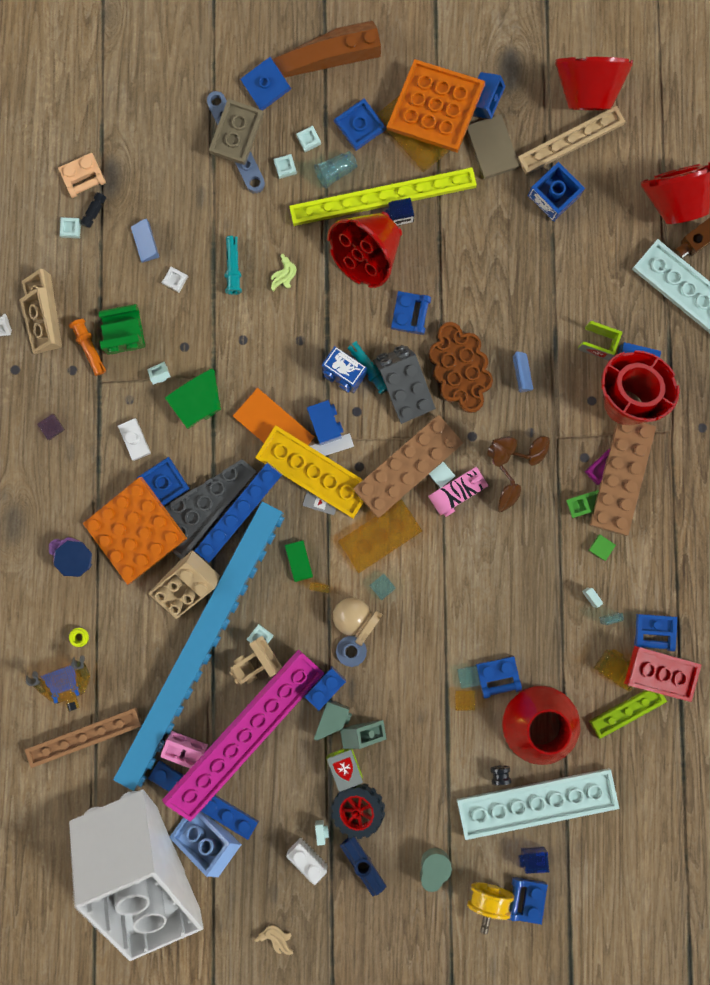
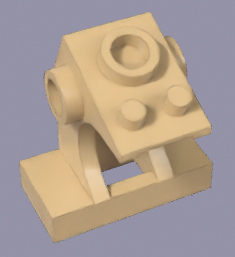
(243, 669)

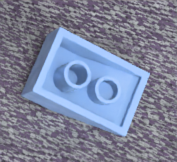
(205, 844)

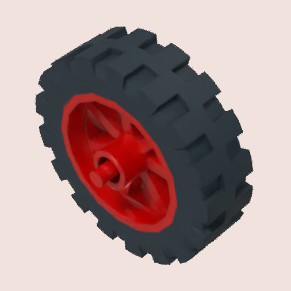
(345, 823)

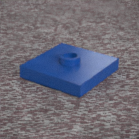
(265, 84)
(360, 124)
(165, 481)

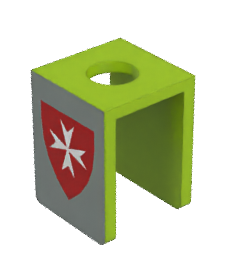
(604, 331)
(345, 769)

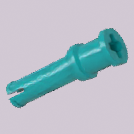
(232, 274)
(372, 371)

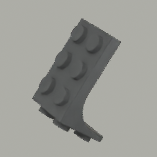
(404, 383)

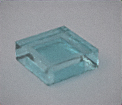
(382, 586)
(611, 618)
(468, 677)

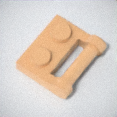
(80, 170)

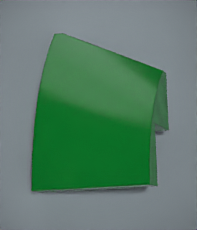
(196, 399)

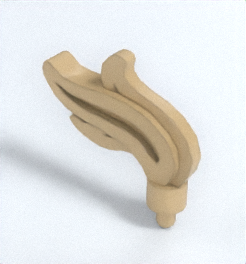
(277, 937)

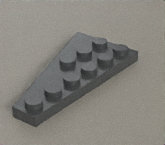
(203, 505)

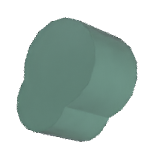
(435, 869)

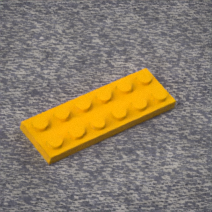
(311, 471)

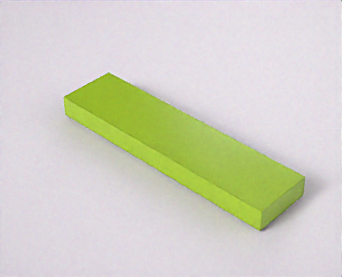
(626, 712)

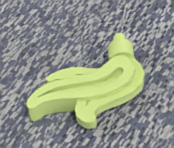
(285, 275)

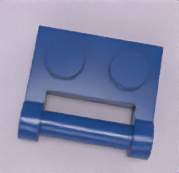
(404, 311)
(656, 626)
(498, 670)
(533, 900)

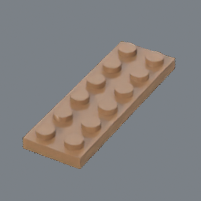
(408, 466)
(622, 478)

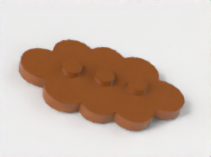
(460, 367)

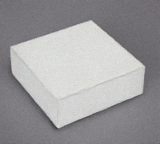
(174, 279)

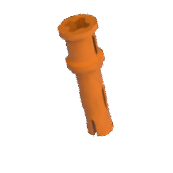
(84, 339)

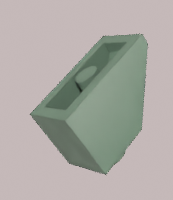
(332, 719)
(363, 734)

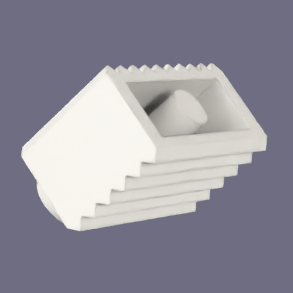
(307, 861)

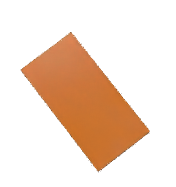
(261, 415)

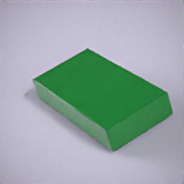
(299, 561)

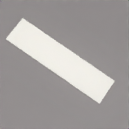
(334, 446)

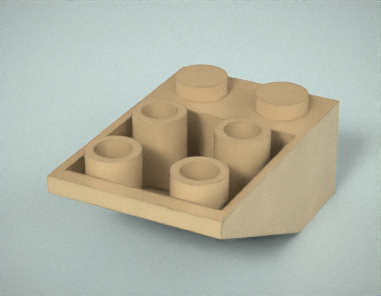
(185, 585)

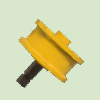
(490, 902)

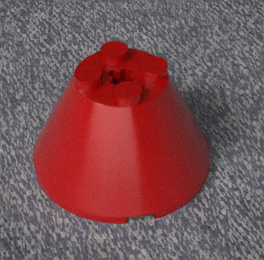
(365, 247)

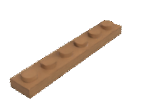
(83, 737)

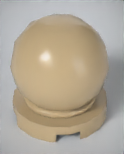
(354, 618)

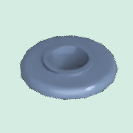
(341, 652)

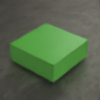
(602, 547)

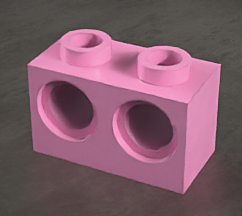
(183, 749)

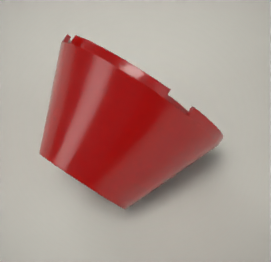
(592, 81)
(680, 193)
(648, 379)
(522, 711)

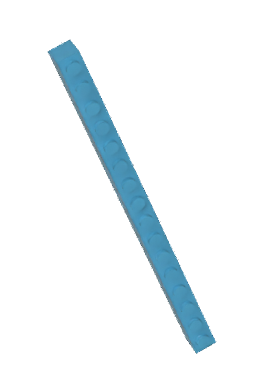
(198, 647)

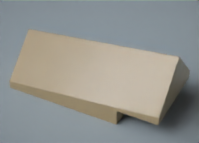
(40, 312)

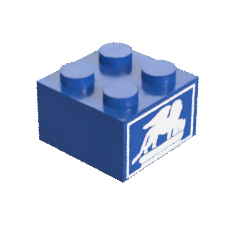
(555, 191)
(343, 370)

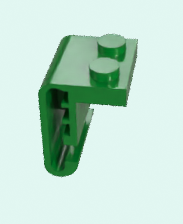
(121, 329)

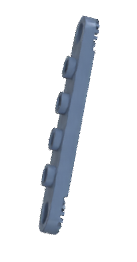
(250, 169)

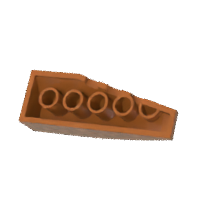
(332, 49)

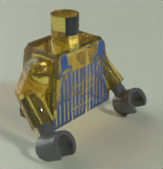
(63, 683)

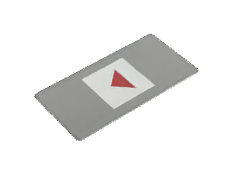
(316, 503)

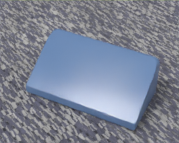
(145, 241)
(522, 372)

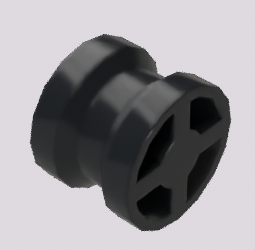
(500, 775)

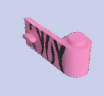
(458, 491)

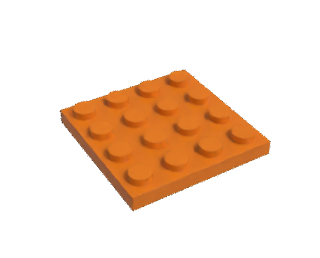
(436, 105)
(134, 530)

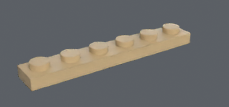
(571, 140)

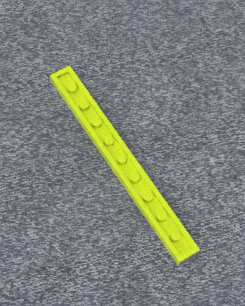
(380, 196)

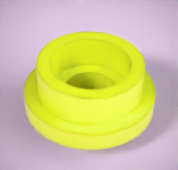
(73, 637)

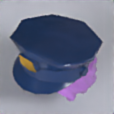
(70, 556)

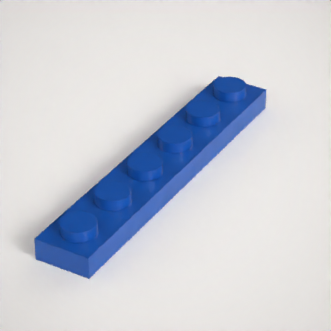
(238, 512)
(216, 808)

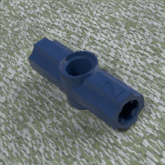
(370, 875)

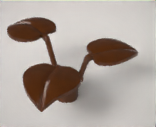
(501, 451)

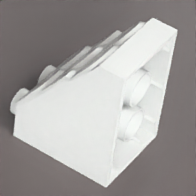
(131, 876)

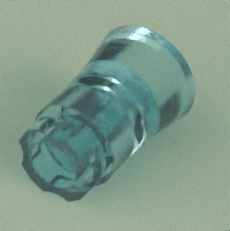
(335, 168)

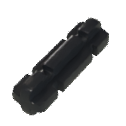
(93, 210)

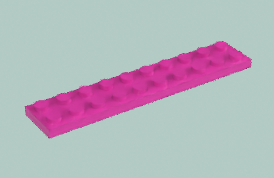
(243, 736)

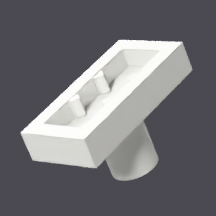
(134, 439)

